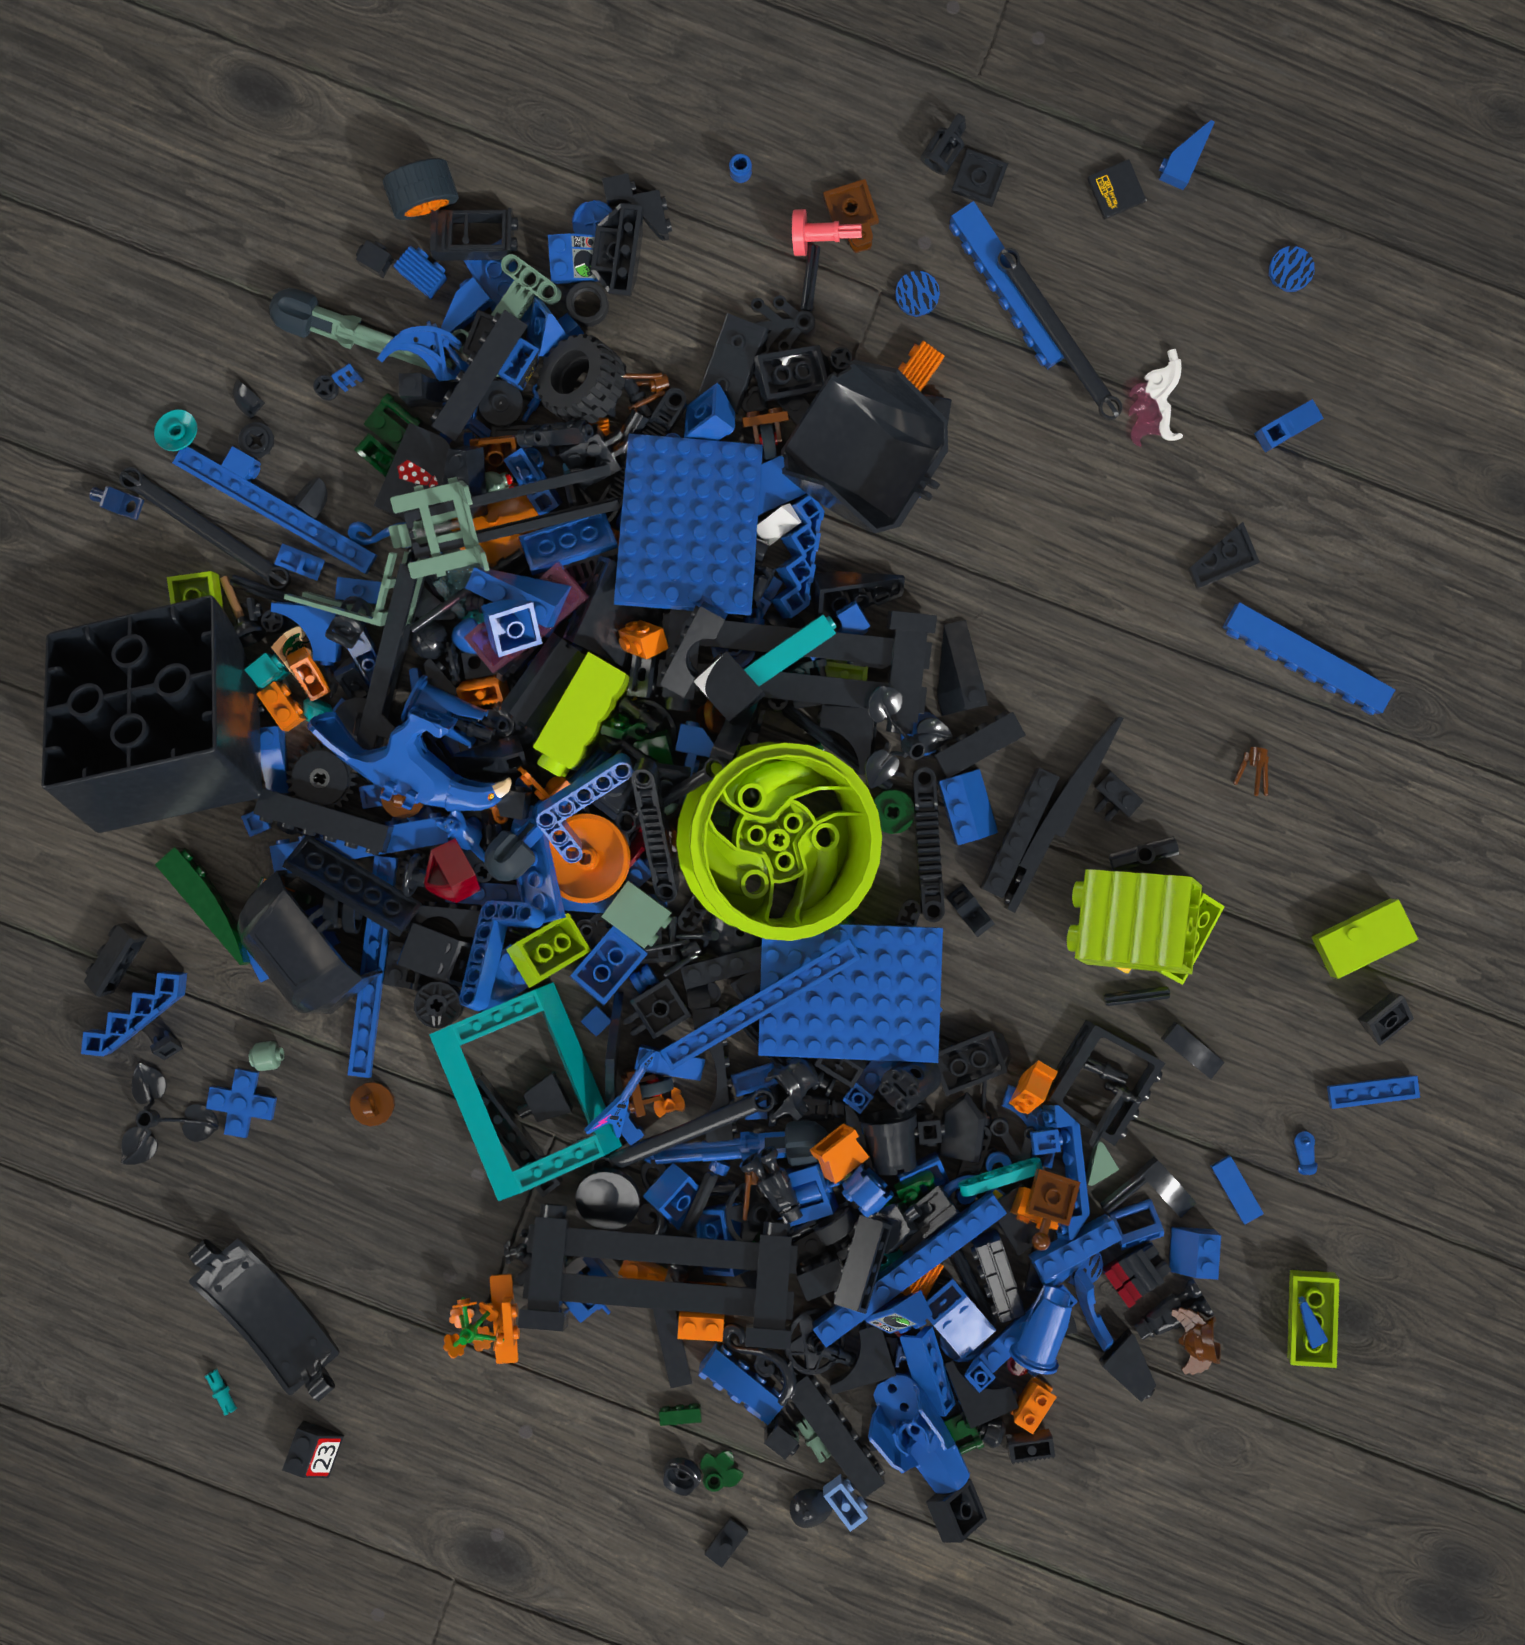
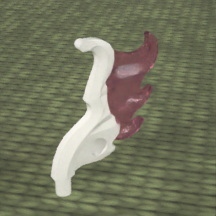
(1152, 403)

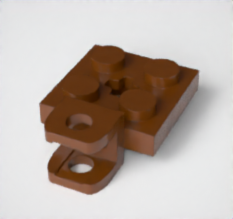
(865, 213)

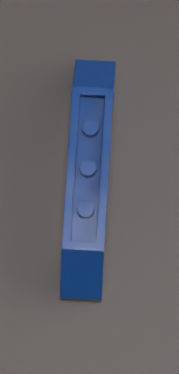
(867, 1084)
(1073, 1159)
(997, 1351)

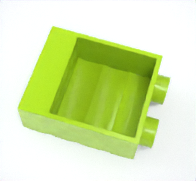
(580, 716)
(1136, 921)

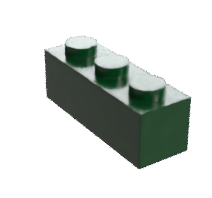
(680, 1414)

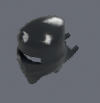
(796, 1081)

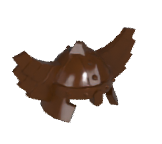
(1198, 1340)

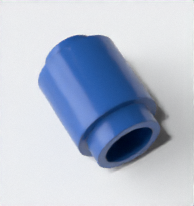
(738, 162)

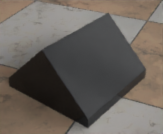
(1386, 1017)

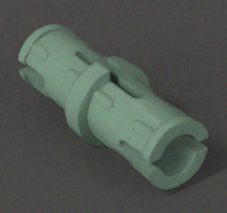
(813, 1440)

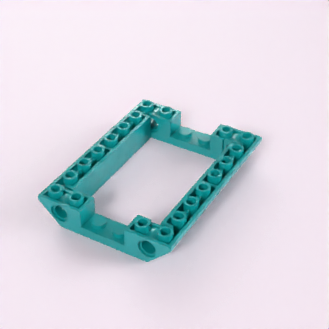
(447, 1046)

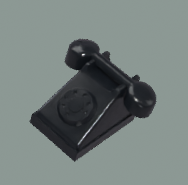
(618, 798)

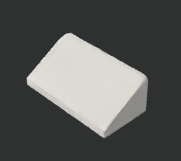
(778, 524)

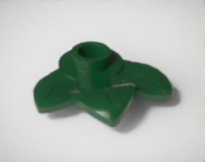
(722, 1468)

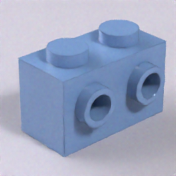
(845, 1502)

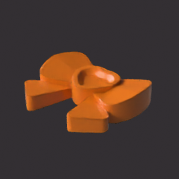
(669, 1105)

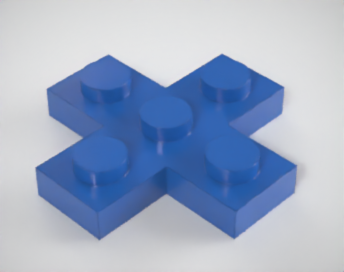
(241, 1103)

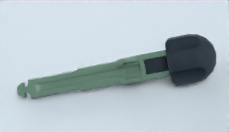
(300, 314)

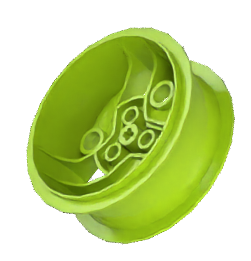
(830, 877)

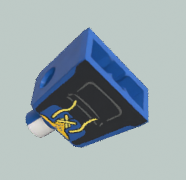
(518, 366)

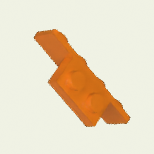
(503, 1299)

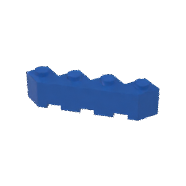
(800, 568)
(144, 1009)

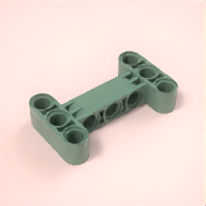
(520, 295)

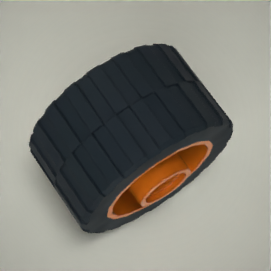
(420, 188)

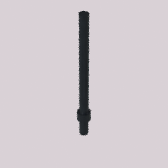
(503, 564)

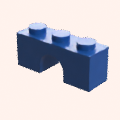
(852, 621)

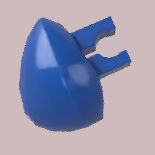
(461, 631)

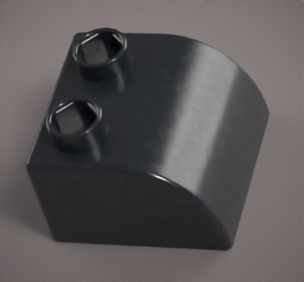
(150, 716)

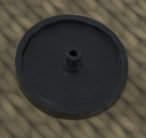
(608, 1198)

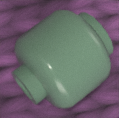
(266, 1056)

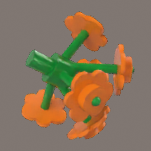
(472, 1333)

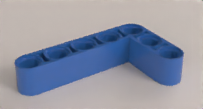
(578, 801)
(488, 944)

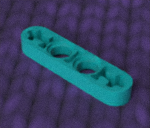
(999, 1177)

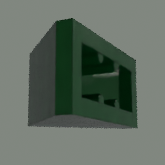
(658, 746)

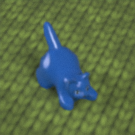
(467, 832)

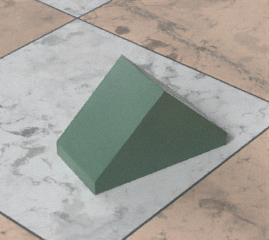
(1100, 1164)

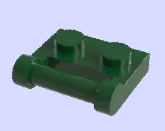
(385, 426)
(909, 1190)
(958, 1431)

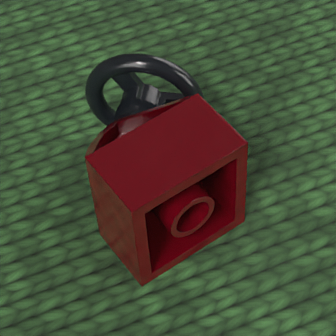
(446, 875)

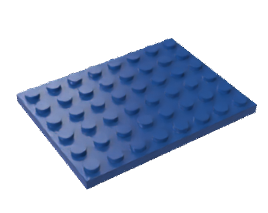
(688, 524)
(868, 1011)

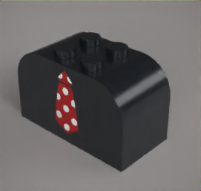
(416, 463)

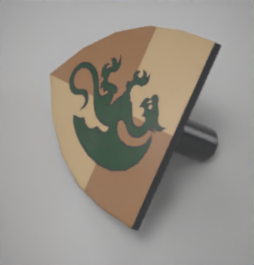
(290, 642)

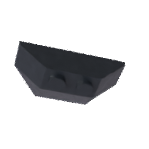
(618, 249)

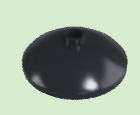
(728, 940)

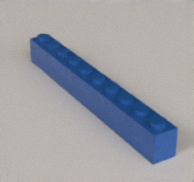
(914, 1265)

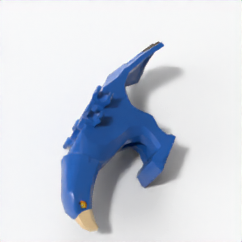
(408, 765)

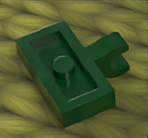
(623, 725)

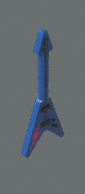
(616, 1111)

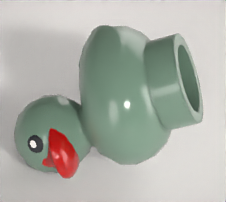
(497, 481)

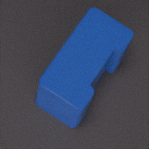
(631, 1130)

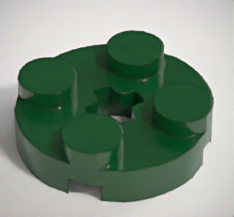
(905, 811)

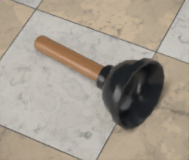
(247, 631)

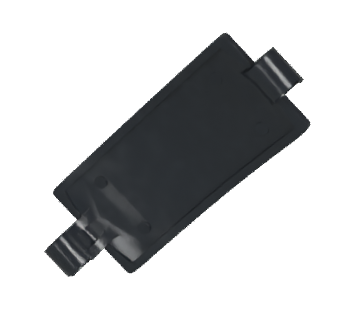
(266, 1315)

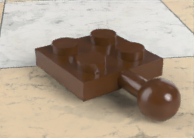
(1052, 1200)

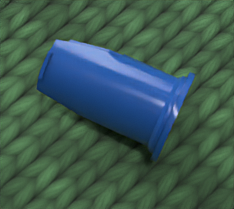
(446, 703)
(1043, 1331)

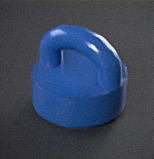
(757, 620)

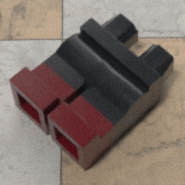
(1134, 1273)

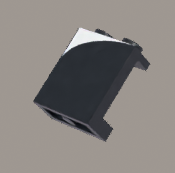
(728, 687)

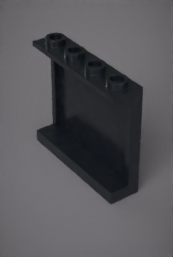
(598, 619)

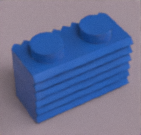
(421, 272)

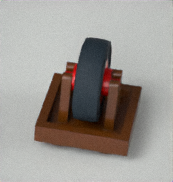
(767, 436)
(647, 1090)

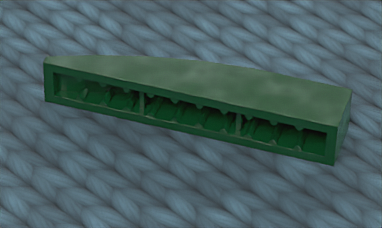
(203, 898)

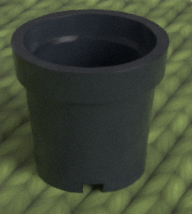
(890, 1139)

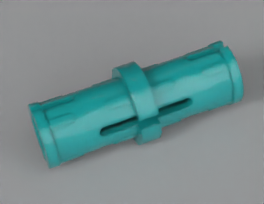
(220, 1392)

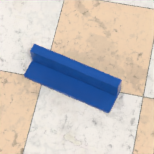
(928, 1368)

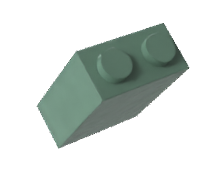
(637, 914)

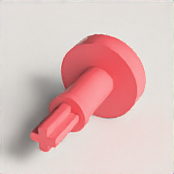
(813, 232)

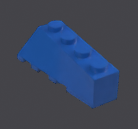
(497, 585)
(1066, 1256)
(740, 1383)

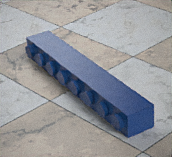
(985, 247)
(1308, 659)
(405, 836)

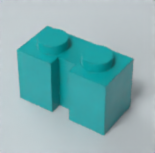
(267, 670)

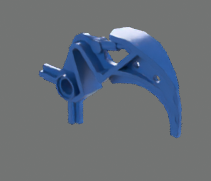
(435, 360)

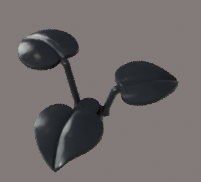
(930, 735)
(137, 1143)

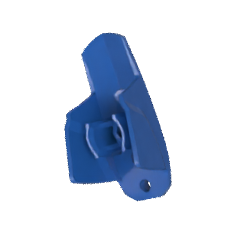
(915, 1435)

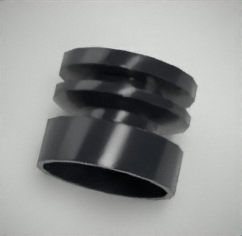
(433, 1016)

